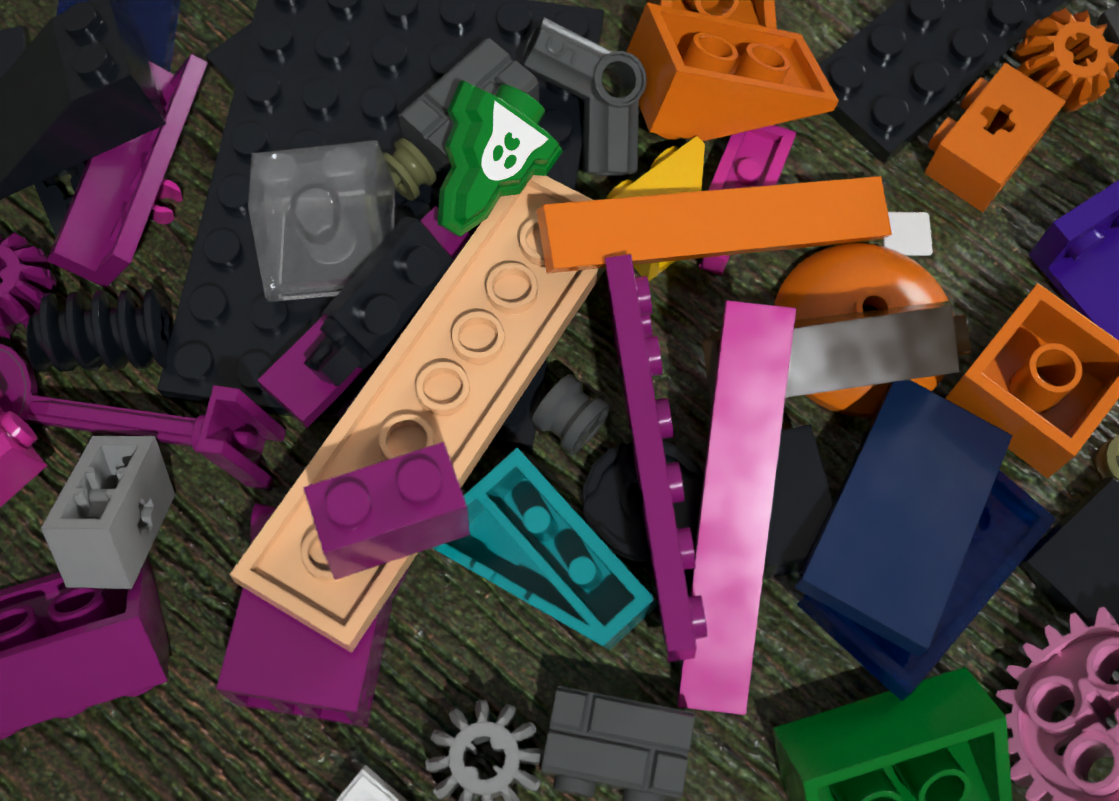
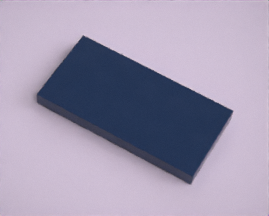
(905, 515)

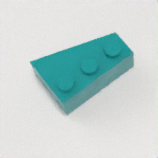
(547, 554)

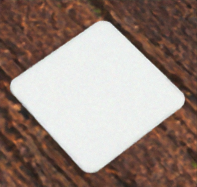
(910, 233)

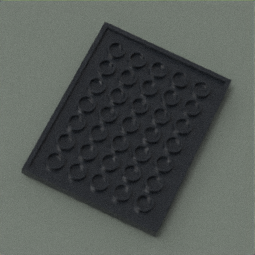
(325, 79)

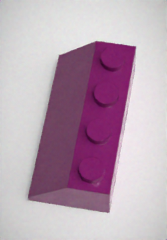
(77, 647)

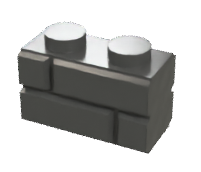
(427, 119)
(617, 746)

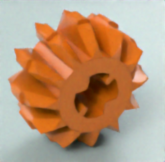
(1068, 57)

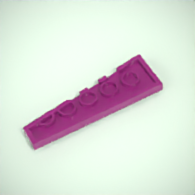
(660, 482)

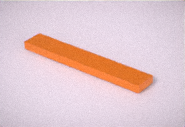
(712, 223)

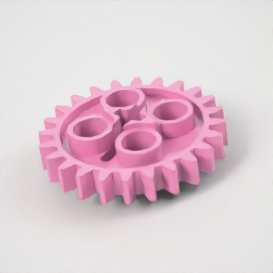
(1067, 669)

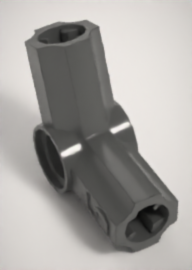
(577, 67)

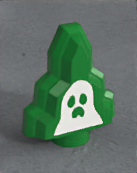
(491, 152)

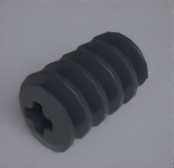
(98, 333)

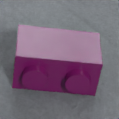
(388, 510)

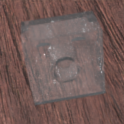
(318, 216)

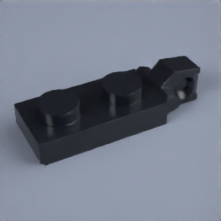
(378, 301)

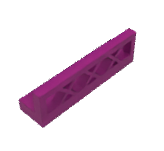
(121, 187)

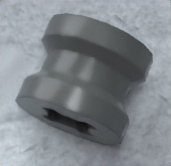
(571, 414)

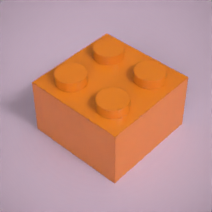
(1043, 380)

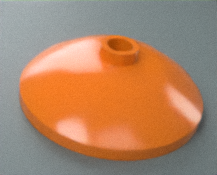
(843, 282)

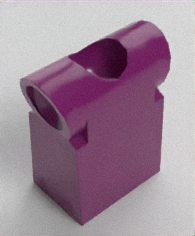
(295, 670)

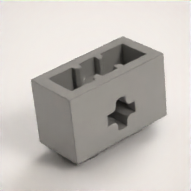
(109, 512)

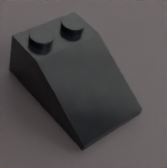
(74, 95)

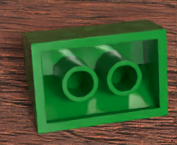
(930, 747)

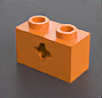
(992, 136)

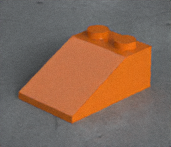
(723, 75)

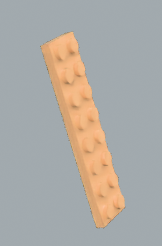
(442, 381)

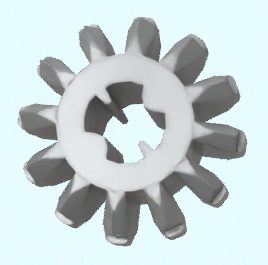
(502, 743)

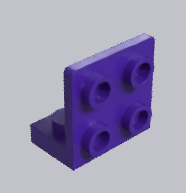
(1083, 258)

